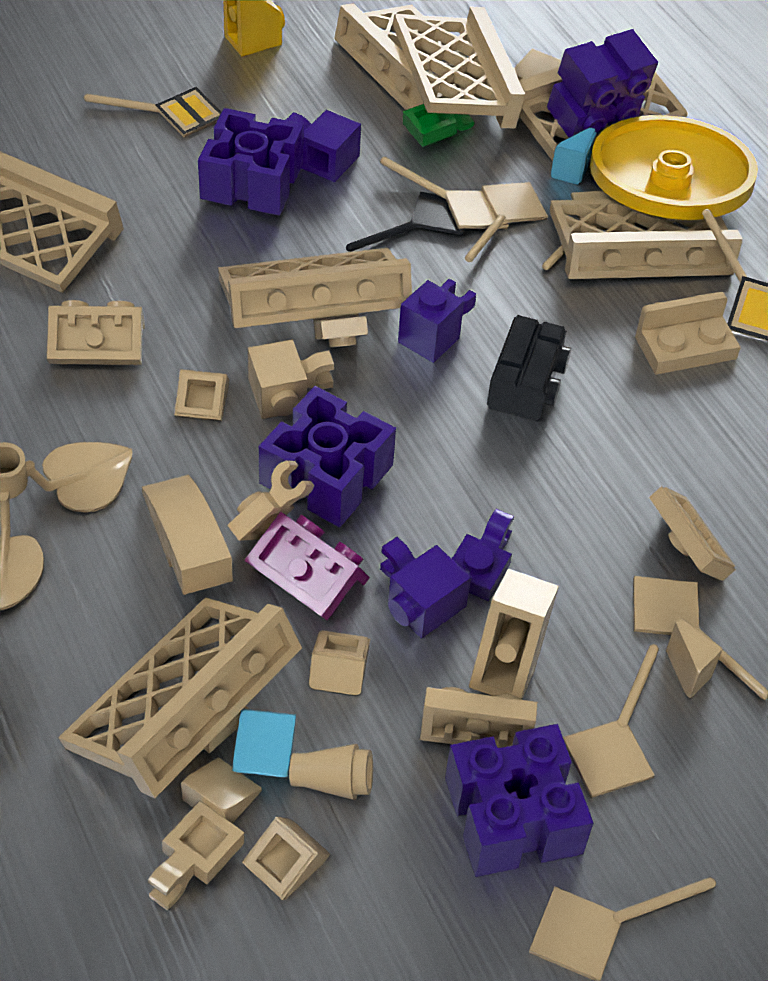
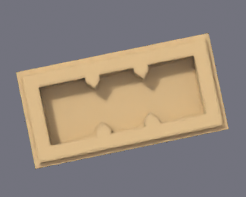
(691, 534)

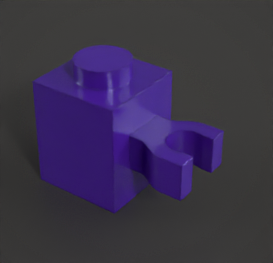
(329, 144)
(433, 318)
(425, 588)

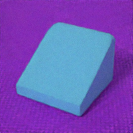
(573, 157)
(264, 743)

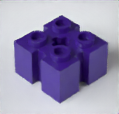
(602, 83)
(251, 161)
(332, 452)
(517, 800)

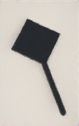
(430, 213)

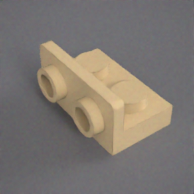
(95, 333)
(686, 333)
(460, 716)

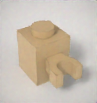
(282, 379)

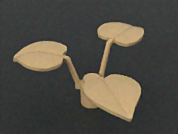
(86, 481)

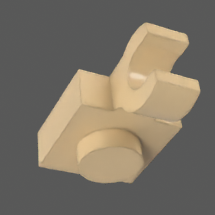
(262, 508)
(195, 847)

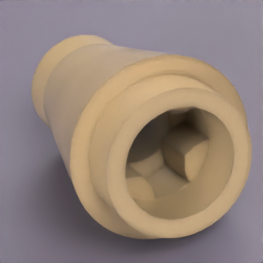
(336, 771)

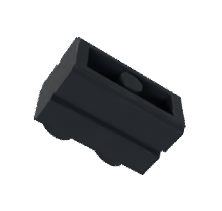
(527, 368)

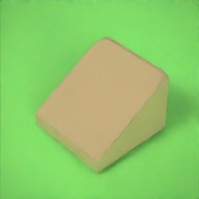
(201, 395)
(692, 656)
(339, 662)
(220, 789)
(285, 857)

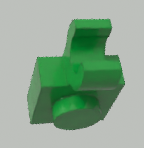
(434, 126)

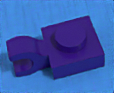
(485, 557)

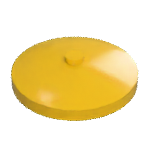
(673, 167)

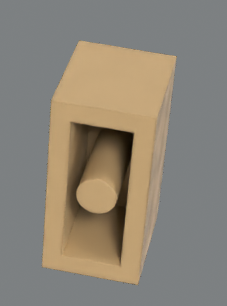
(513, 635)

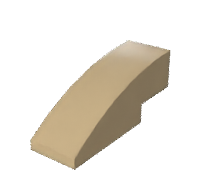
(188, 534)

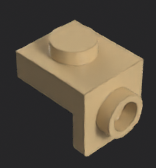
(340, 329)

